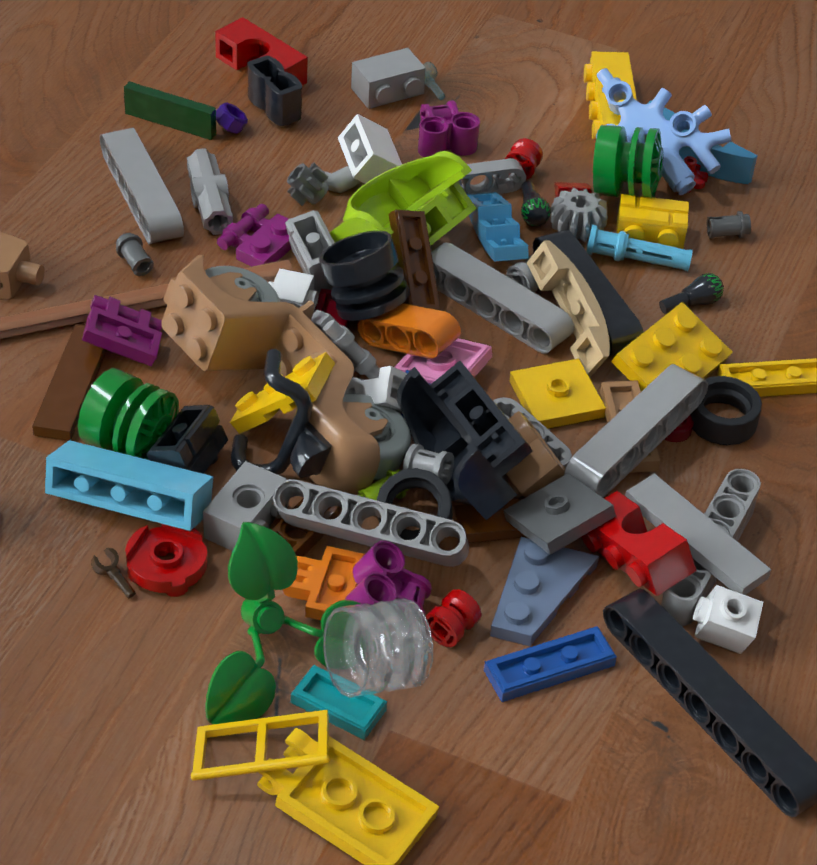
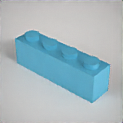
(128, 484)

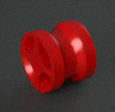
(528, 154)

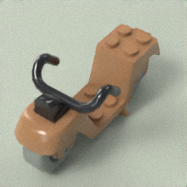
(237, 323)

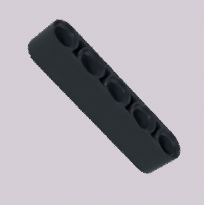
(620, 320)

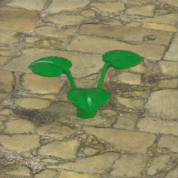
(257, 568)

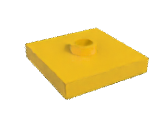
(558, 393)

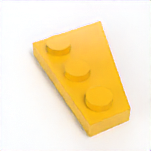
(261, 407)

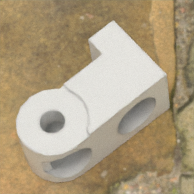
(381, 389)

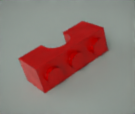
(245, 42)
(649, 558)

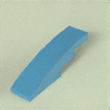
(497, 228)

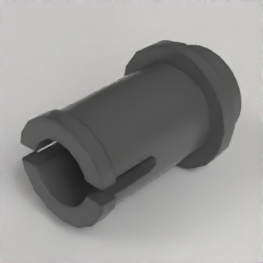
(729, 225)
(130, 247)

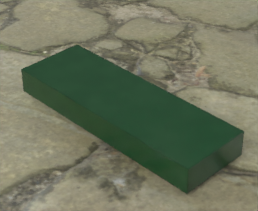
(170, 110)

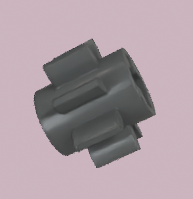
(307, 184)

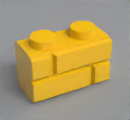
(653, 219)

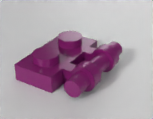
(264, 246)
(123, 330)

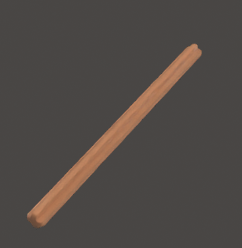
(78, 311)

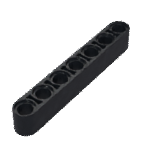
(715, 701)

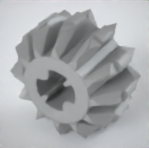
(578, 212)

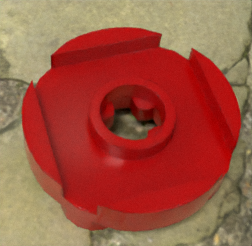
(171, 575)

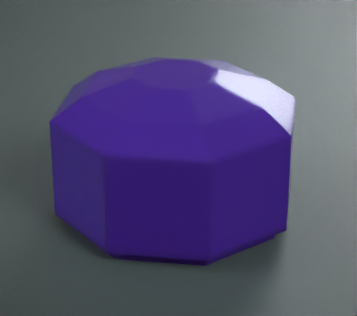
(231, 118)

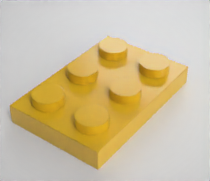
(674, 339)

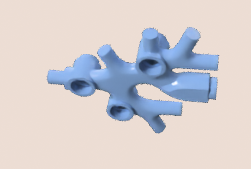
(650, 115)

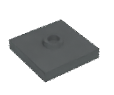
(559, 513)

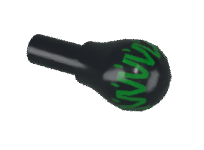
(535, 208)
(702, 291)

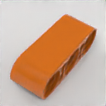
(411, 330)

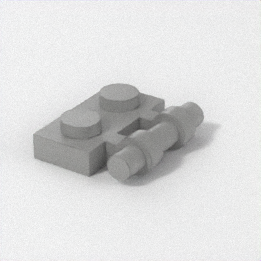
(362, 359)

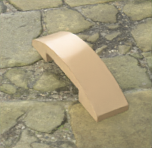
(557, 273)

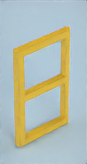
(262, 726)

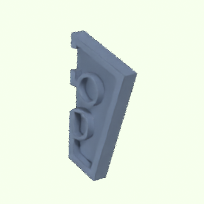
(536, 590)

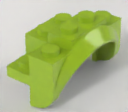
(409, 189)

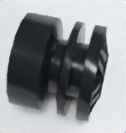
(364, 275)

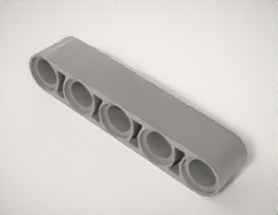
(141, 186)
(500, 299)
(637, 429)
(357, 509)
(731, 511)

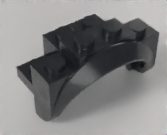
(464, 420)

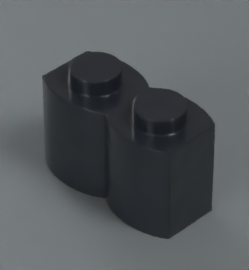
(274, 90)

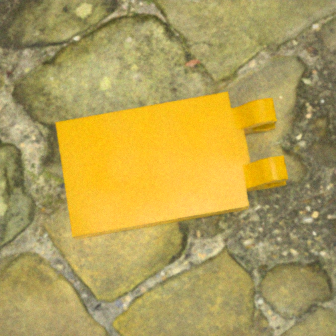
(350, 802)

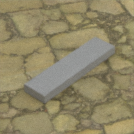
(707, 541)

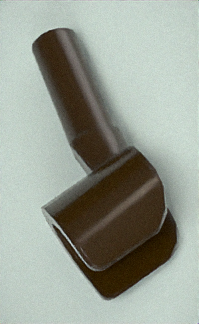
(113, 571)

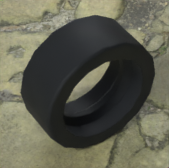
(728, 430)
(417, 479)

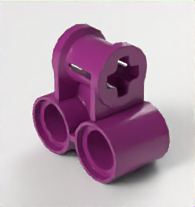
(447, 129)
(383, 578)

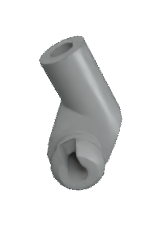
(341, 180)

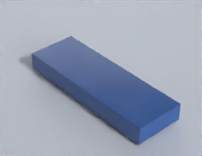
(549, 663)

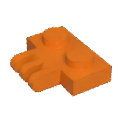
(324, 580)

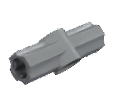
(209, 191)

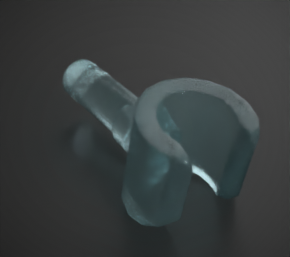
(430, 75)

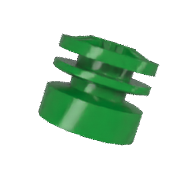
(626, 161)
(125, 413)

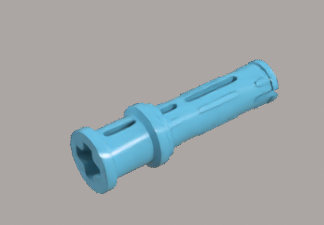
(620, 246)

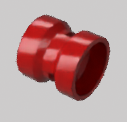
(456, 614)

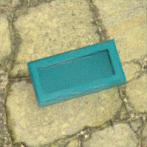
(353, 714)

